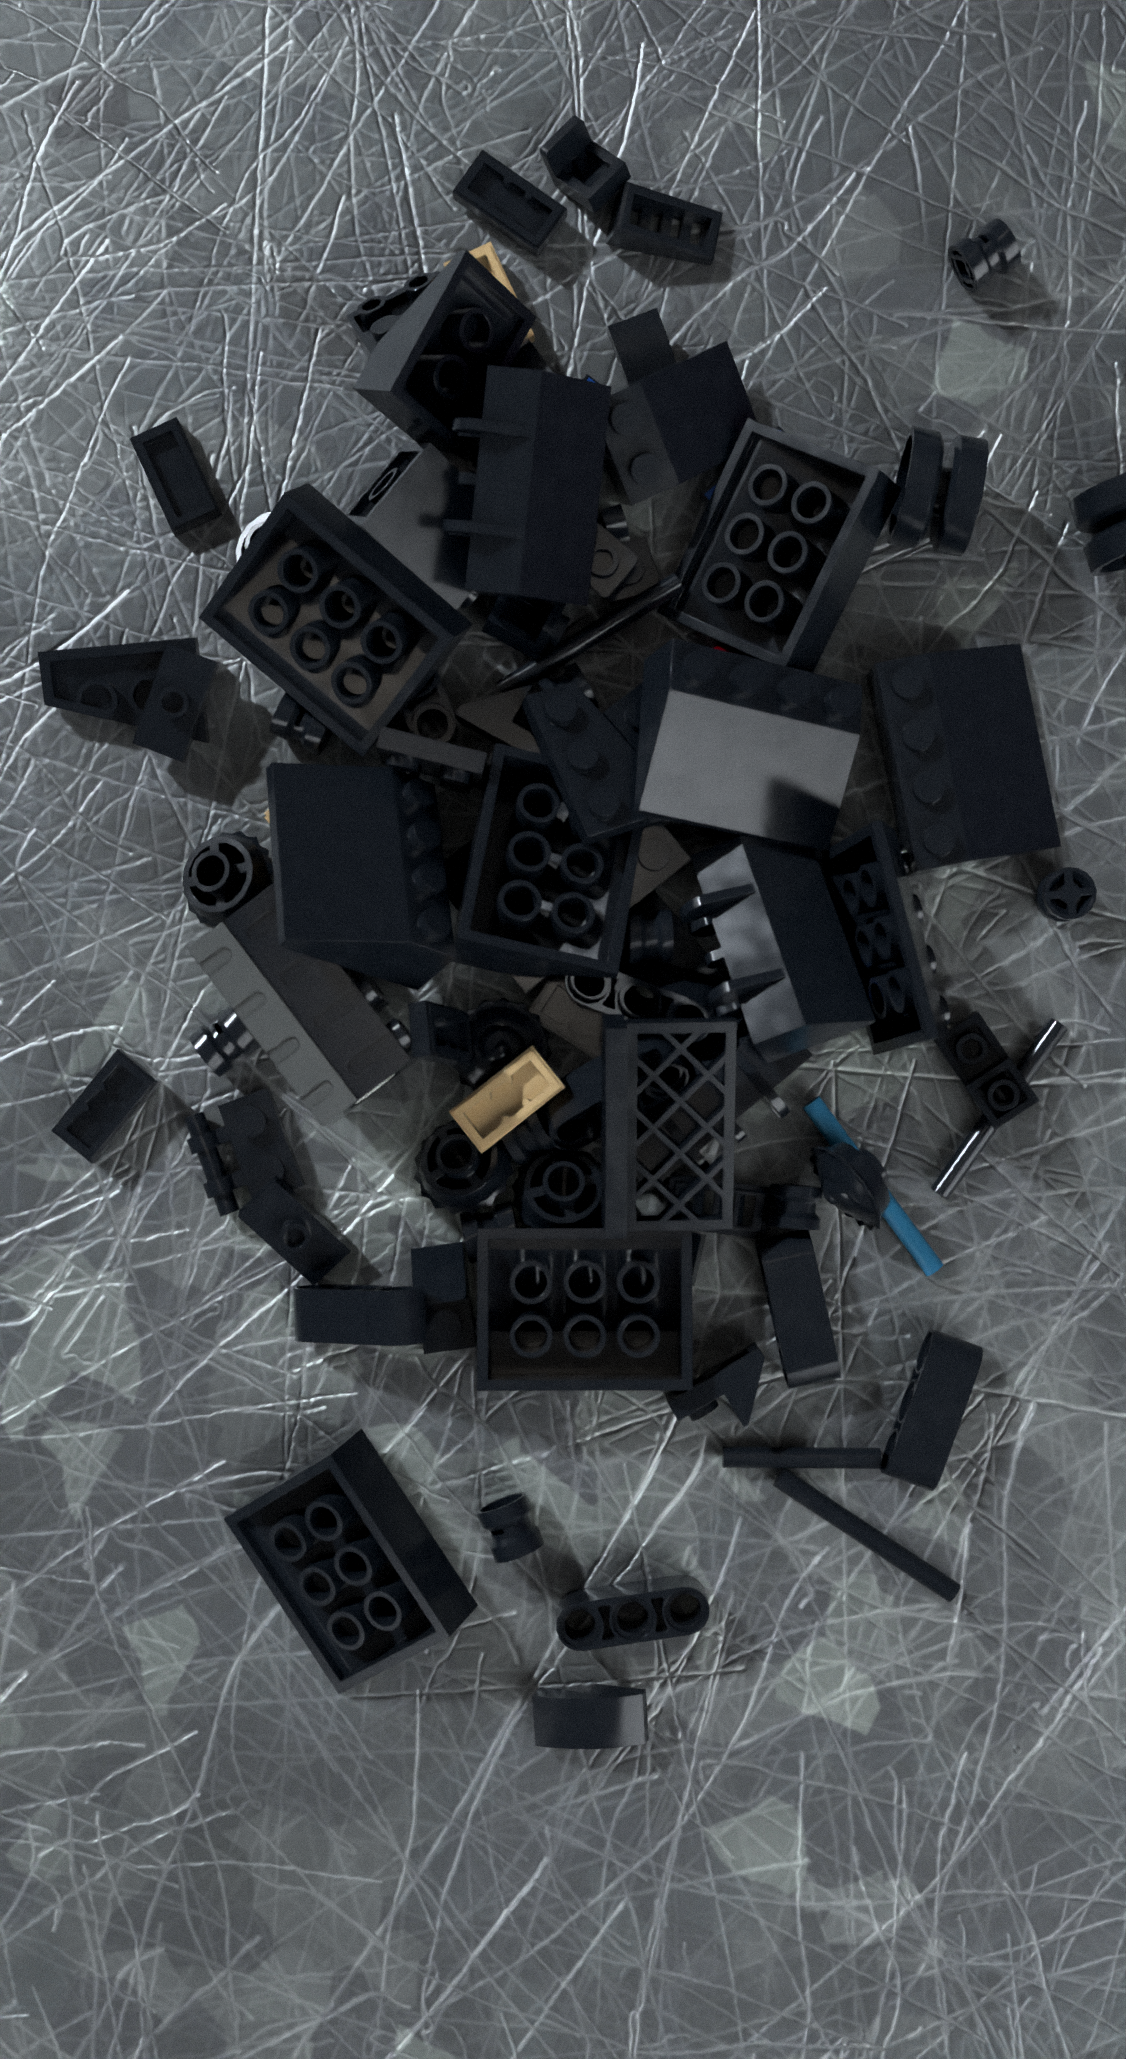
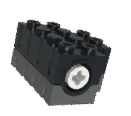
(306, 1013)

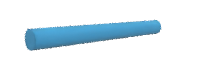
(894, 1214)

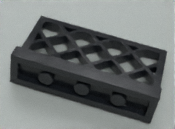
(620, 1117)

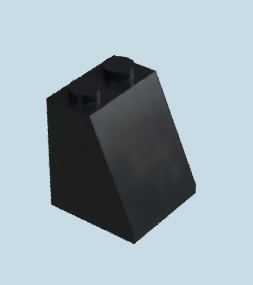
(406, 516)

